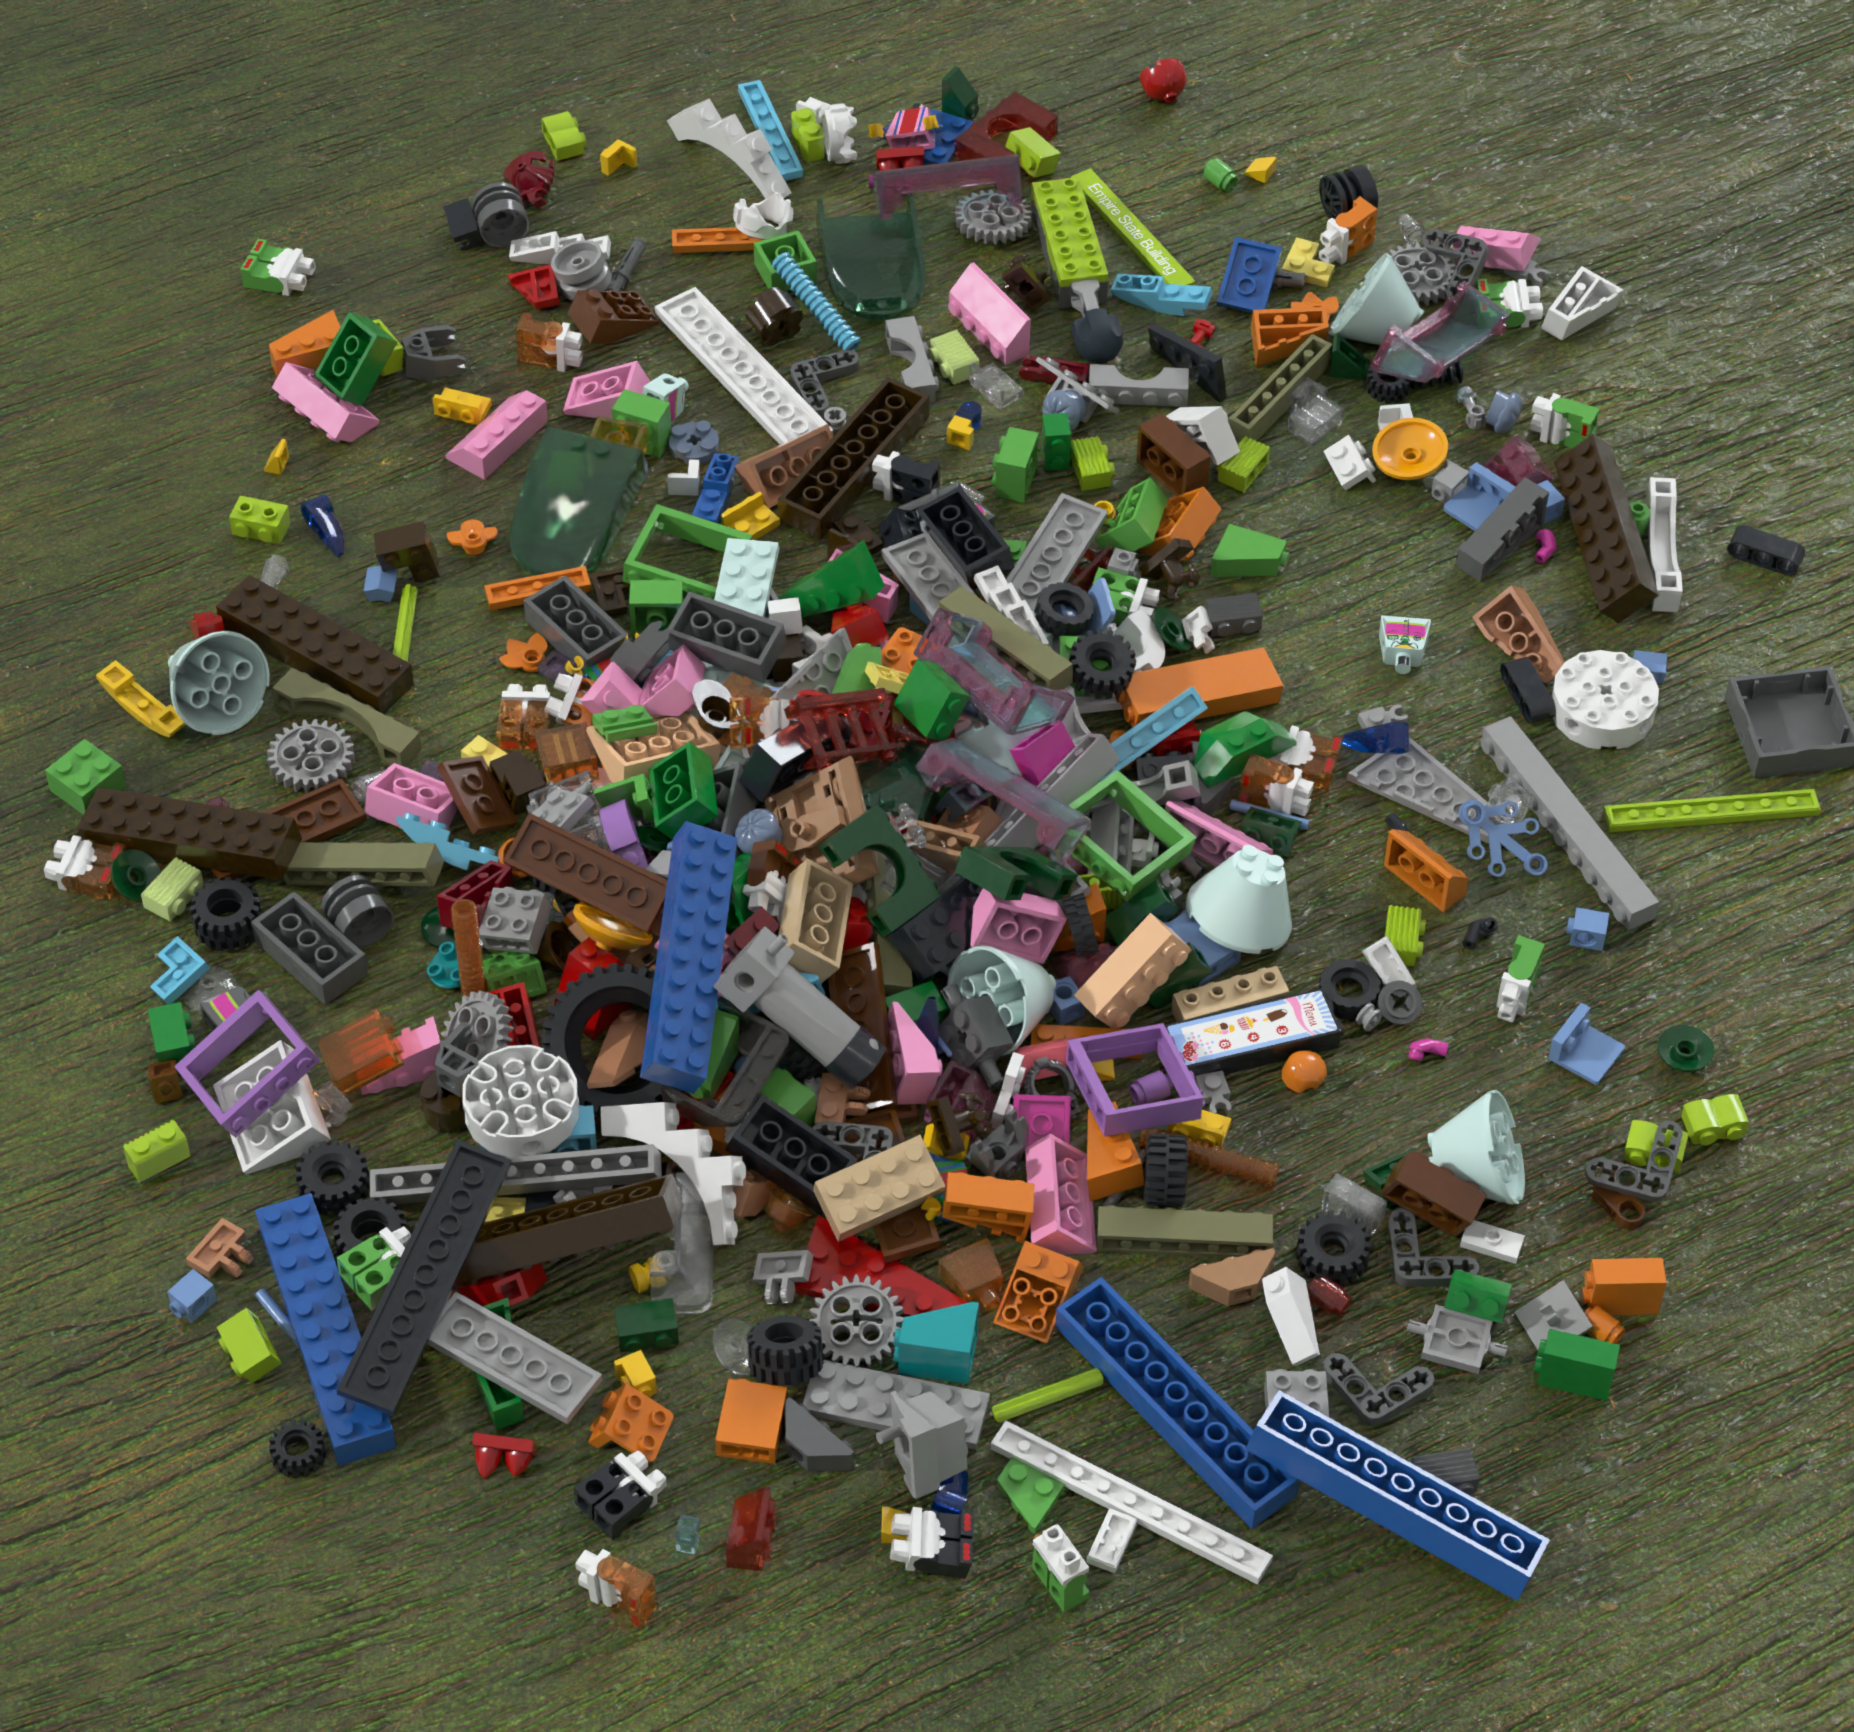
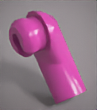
(1548, 545)
(1427, 1045)

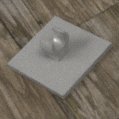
(1553, 1310)

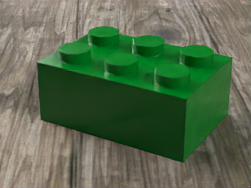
(355, 358)
(683, 790)

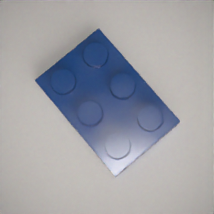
(1249, 275)

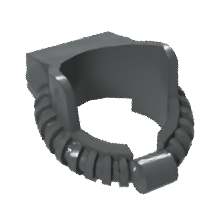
(1068, 1081)

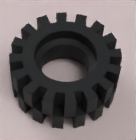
(1386, 390)
(299, 1463)

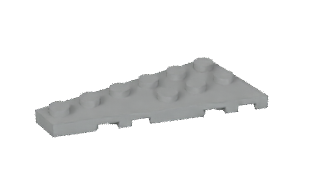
(817, 673)
(1419, 784)

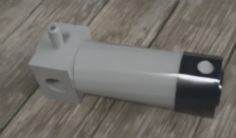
(765, 979)

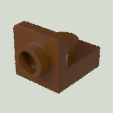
(164, 1081)

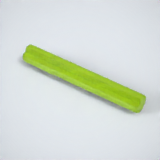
(405, 622)
(1047, 1395)

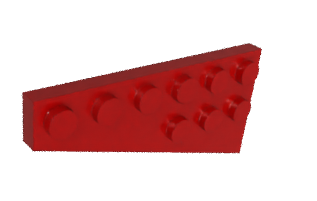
(854, 1257)

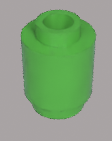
(1220, 174)
(1641, 515)

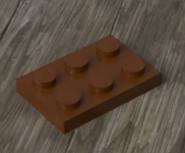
(477, 795)

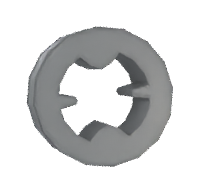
(835, 412)
(1369, 1017)

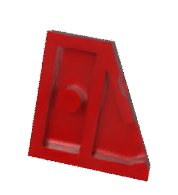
(537, 286)

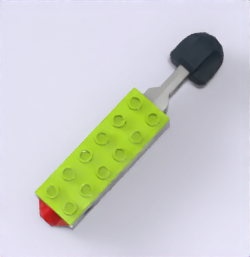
(1076, 265)

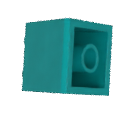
(938, 1343)

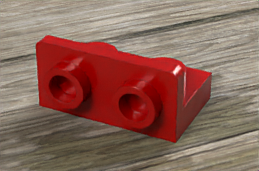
(1180, 740)

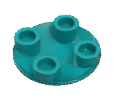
(444, 968)

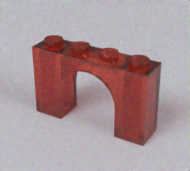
(1010, 115)

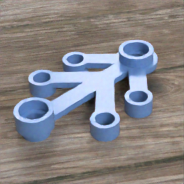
(1498, 835)

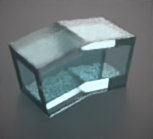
(687, 1534)

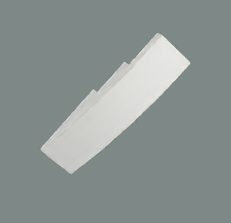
(542, 247)
(1007, 601)

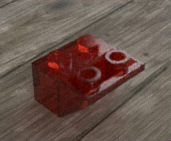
(751, 1530)

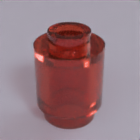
(1329, 1296)

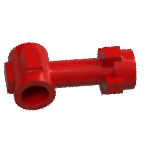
(1202, 330)

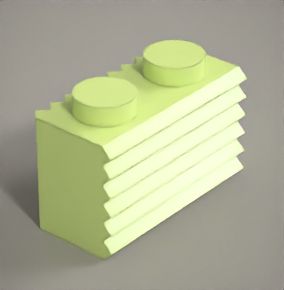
(952, 356)
(172, 889)

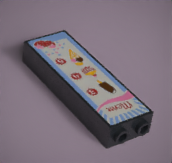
(1257, 1033)

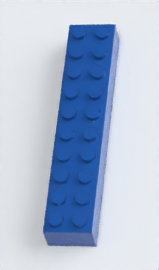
(689, 958)
(321, 1324)
(1174, 1401)
(1397, 1495)

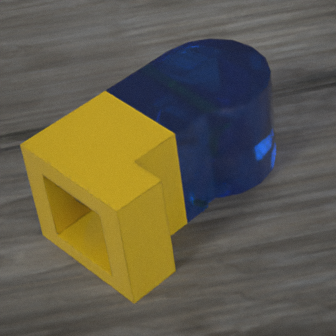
(962, 426)

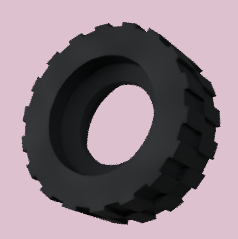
(1067, 595)
(1080, 925)
(1350, 971)

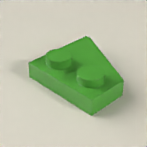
(1029, 1491)

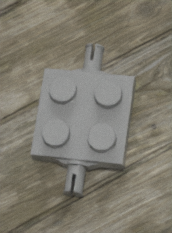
(566, 807)
(1456, 1339)

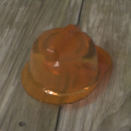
(784, 1208)

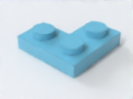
(184, 970)

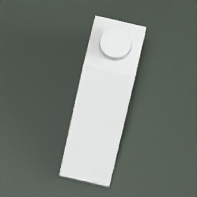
(1292, 1314)

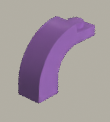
(621, 834)

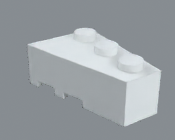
(1581, 303)
(1208, 429)

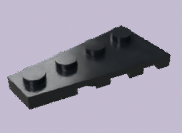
(1203, 365)

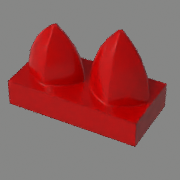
(897, 157)
(490, 1448)

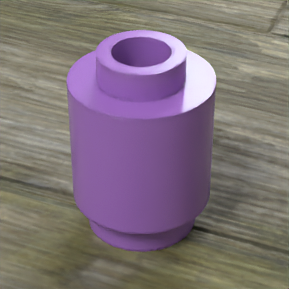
(1150, 1088)

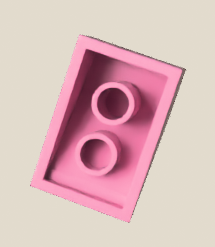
(597, 392)
(913, 1058)

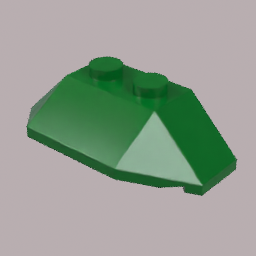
(1228, 745)

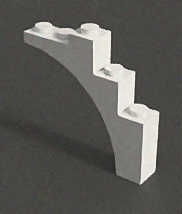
(727, 135)
(691, 1151)

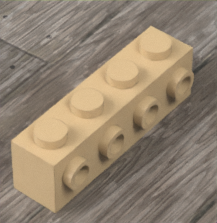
(1229, 994)

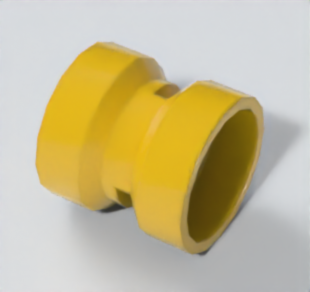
(640, 1275)

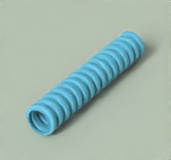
(816, 302)

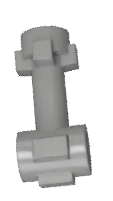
(1476, 413)

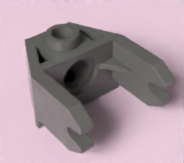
(419, 359)
(644, 653)
(452, 1063)
(1004, 1143)

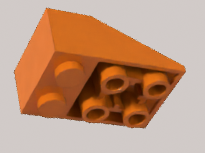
(1035, 1290)

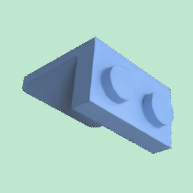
(1479, 497)
(1104, 609)

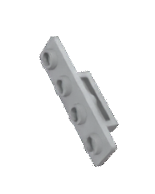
(1067, 381)

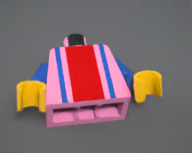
(909, 128)

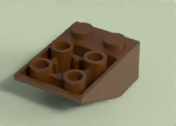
(610, 315)

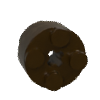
(774, 315)
(441, 1107)

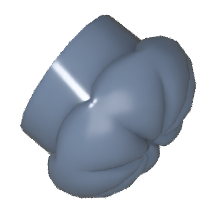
(1066, 402)
(1504, 411)
(757, 827)

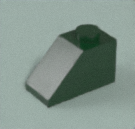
(959, 95)

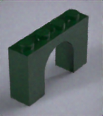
(1009, 870)
(913, 887)
(1129, 915)

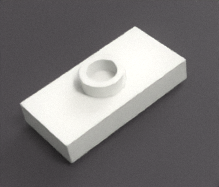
(1387, 962)
(1492, 1241)
(1112, 1540)

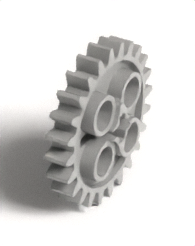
(992, 217)
(1424, 272)
(310, 755)
(487, 1021)
(857, 1296)

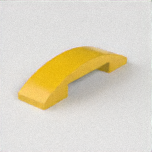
(139, 702)

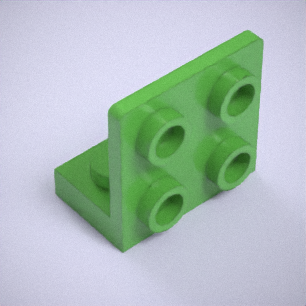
(635, 790)
(513, 968)

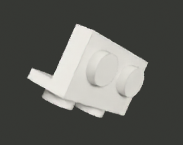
(1349, 463)

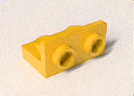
(461, 406)
(751, 517)
(1210, 1128)

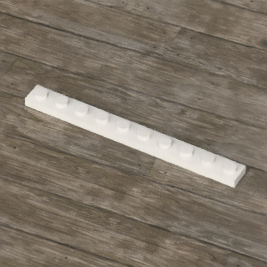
(1129, 1499)

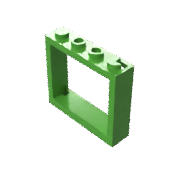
(684, 527)
(1150, 816)

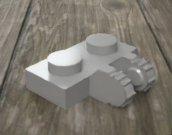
(782, 1268)

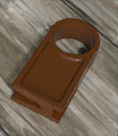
(1614, 1202)

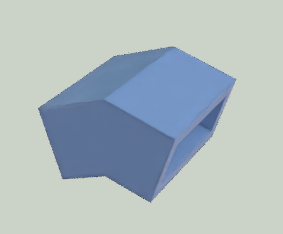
(380, 584)
(1654, 662)

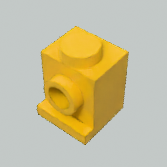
(636, 1372)

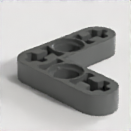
(1463, 254)
(815, 375)
(868, 1137)
(1651, 1173)
(1412, 1260)
(1371, 1397)

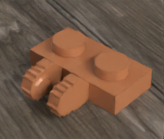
(834, 1099)
(217, 1247)

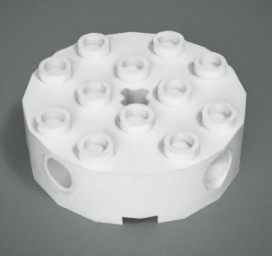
(1604, 699)
(521, 1101)

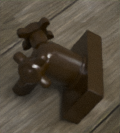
(1026, 283)
(1168, 563)
(950, 1124)

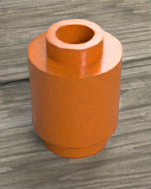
(1605, 1325)

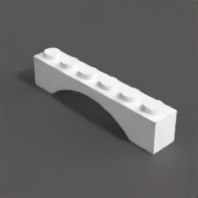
(1661, 528)

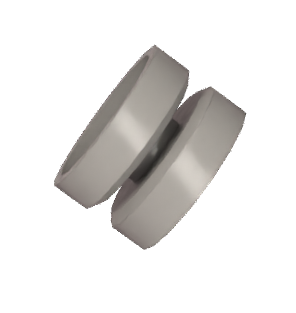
(580, 268)

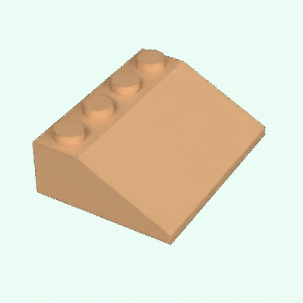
(636, 755)

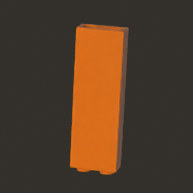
(1223, 682)

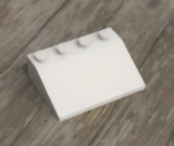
(285, 1127)

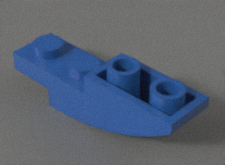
(716, 487)

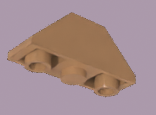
(1234, 1278)

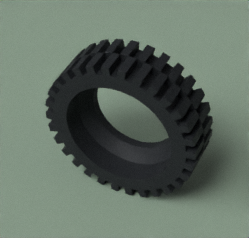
(573, 1012)

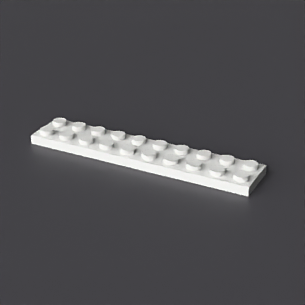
(738, 366)

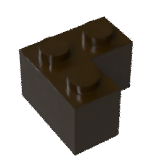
(409, 547)
(517, 779)

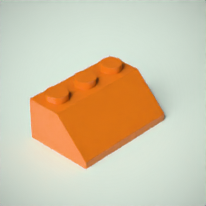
(1185, 518)
(1424, 870)

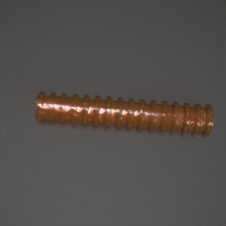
(468, 947)
(1224, 1160)

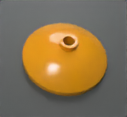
(1410, 448)
(608, 930)

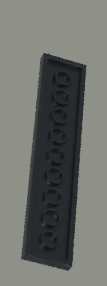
(424, 1278)

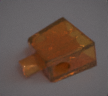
(973, 1274)

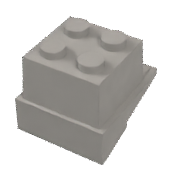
(926, 1441)

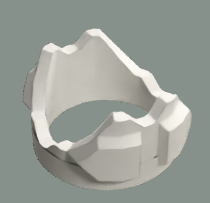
(836, 125)
(752, 222)

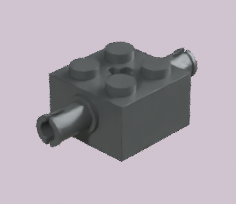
(975, 1034)

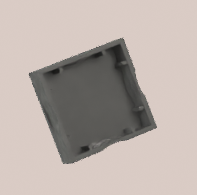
(1791, 721)

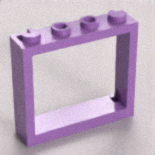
(224, 1041)
(1124, 1043)

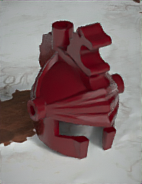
(529, 179)

